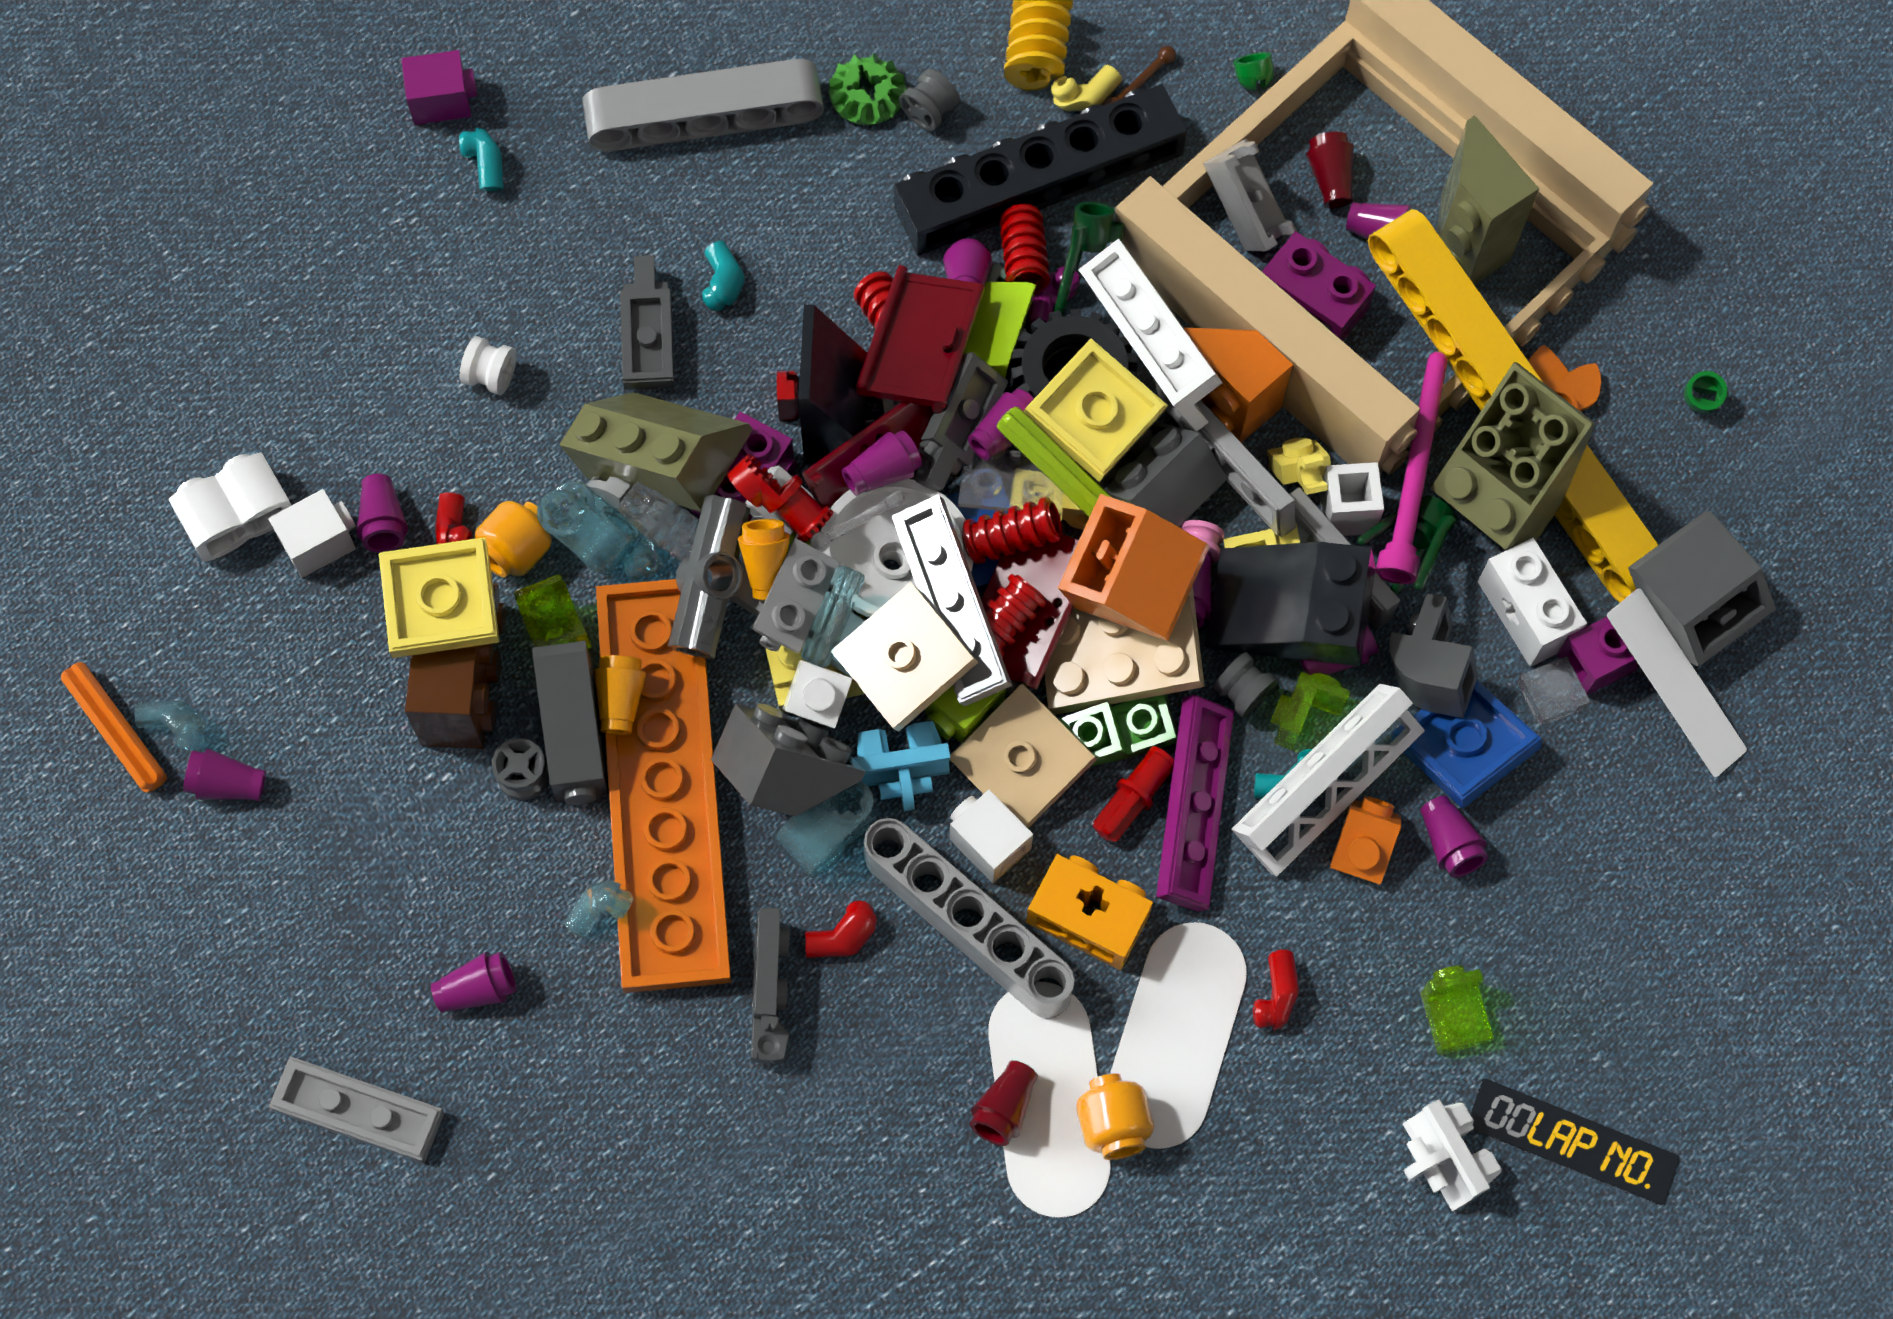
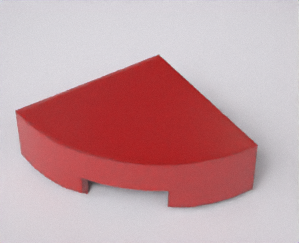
(787, 395)

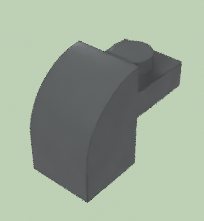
(1428, 667)

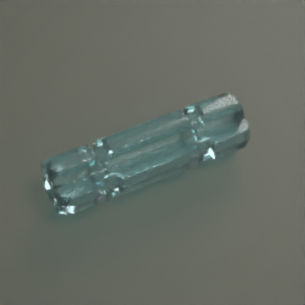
(832, 616)

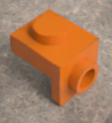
(1367, 839)

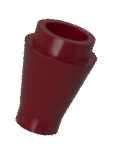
(1332, 167)
(1003, 1107)

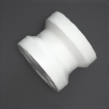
(488, 365)

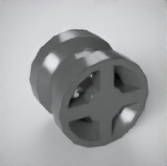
(929, 99)
(1244, 684)
(514, 759)

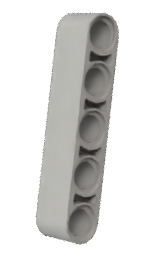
(702, 105)
(976, 941)

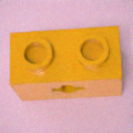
(1106, 933)

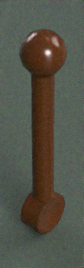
(1165, 57)

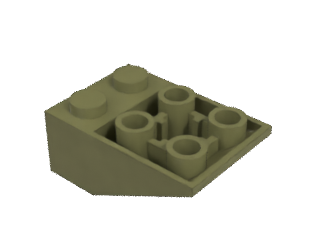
(1516, 460)

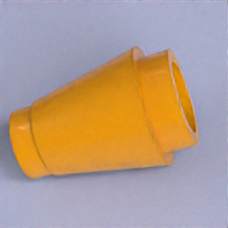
(763, 552)
(618, 692)

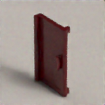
(911, 339)
(825, 476)
(1043, 570)

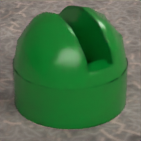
(1254, 68)
(1707, 383)

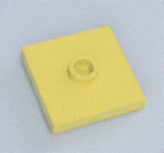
(1095, 409)
(438, 597)

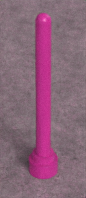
(1399, 559)

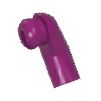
(1044, 302)

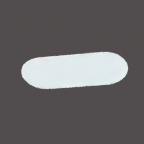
(1181, 1026)
(1049, 1160)

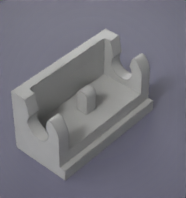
(1247, 197)

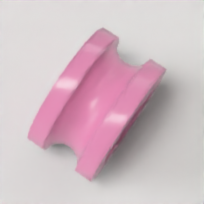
(1207, 532)

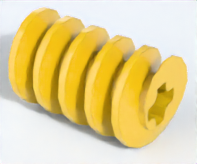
(1037, 42)

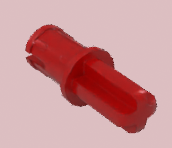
(1134, 795)

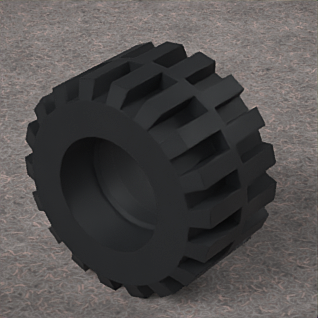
(1057, 342)

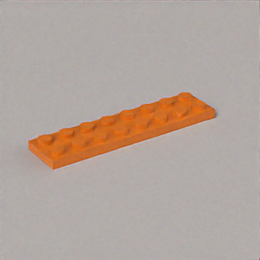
(664, 801)

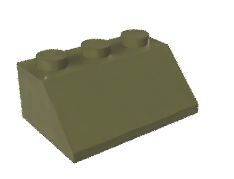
(1483, 203)
(657, 444)

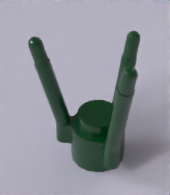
(1090, 233)
(1432, 527)

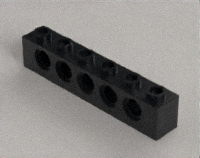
(1069, 172)

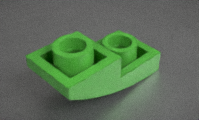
(1124, 729)

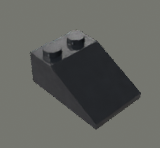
(827, 386)
(1293, 601)

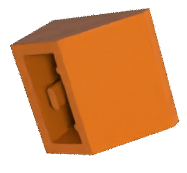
(1251, 374)
(1133, 568)

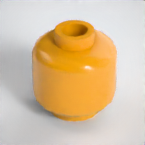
(514, 538)
(1115, 1117)

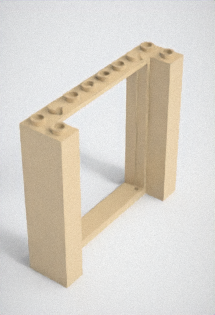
(1437, 82)

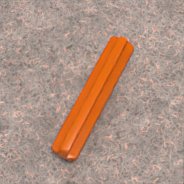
(113, 727)

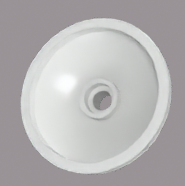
(878, 541)

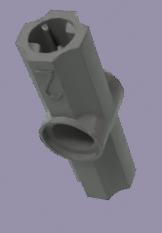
(701, 604)

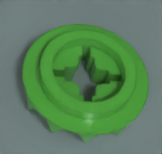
(856, 104)

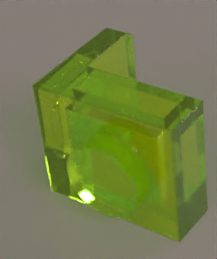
(550, 613)
(1311, 690)

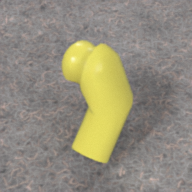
(1078, 97)

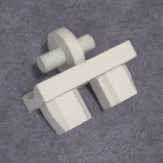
(1445, 1157)

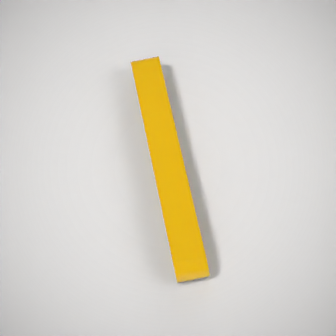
(1480, 356)

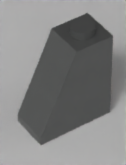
(570, 722)

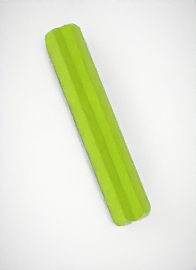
(1050, 459)

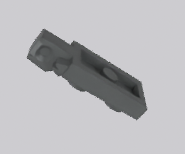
(646, 329)
(946, 436)
(769, 992)

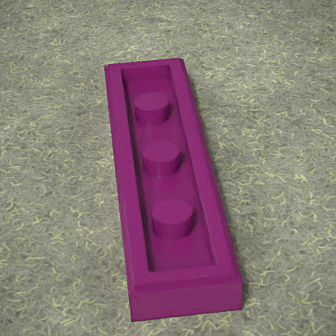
(1195, 803)

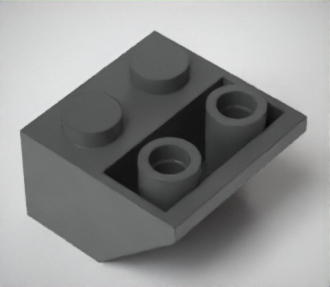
(1166, 473)
(1703, 587)
(783, 760)

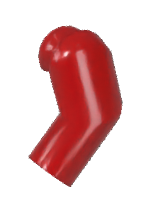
(449, 519)
(847, 936)
(1284, 993)

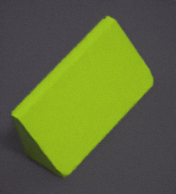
(1000, 323)

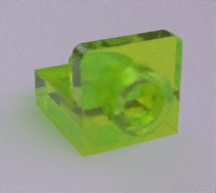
(1456, 1009)

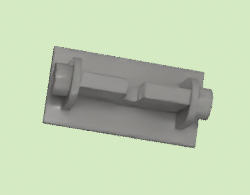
(795, 597)

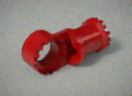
(789, 500)

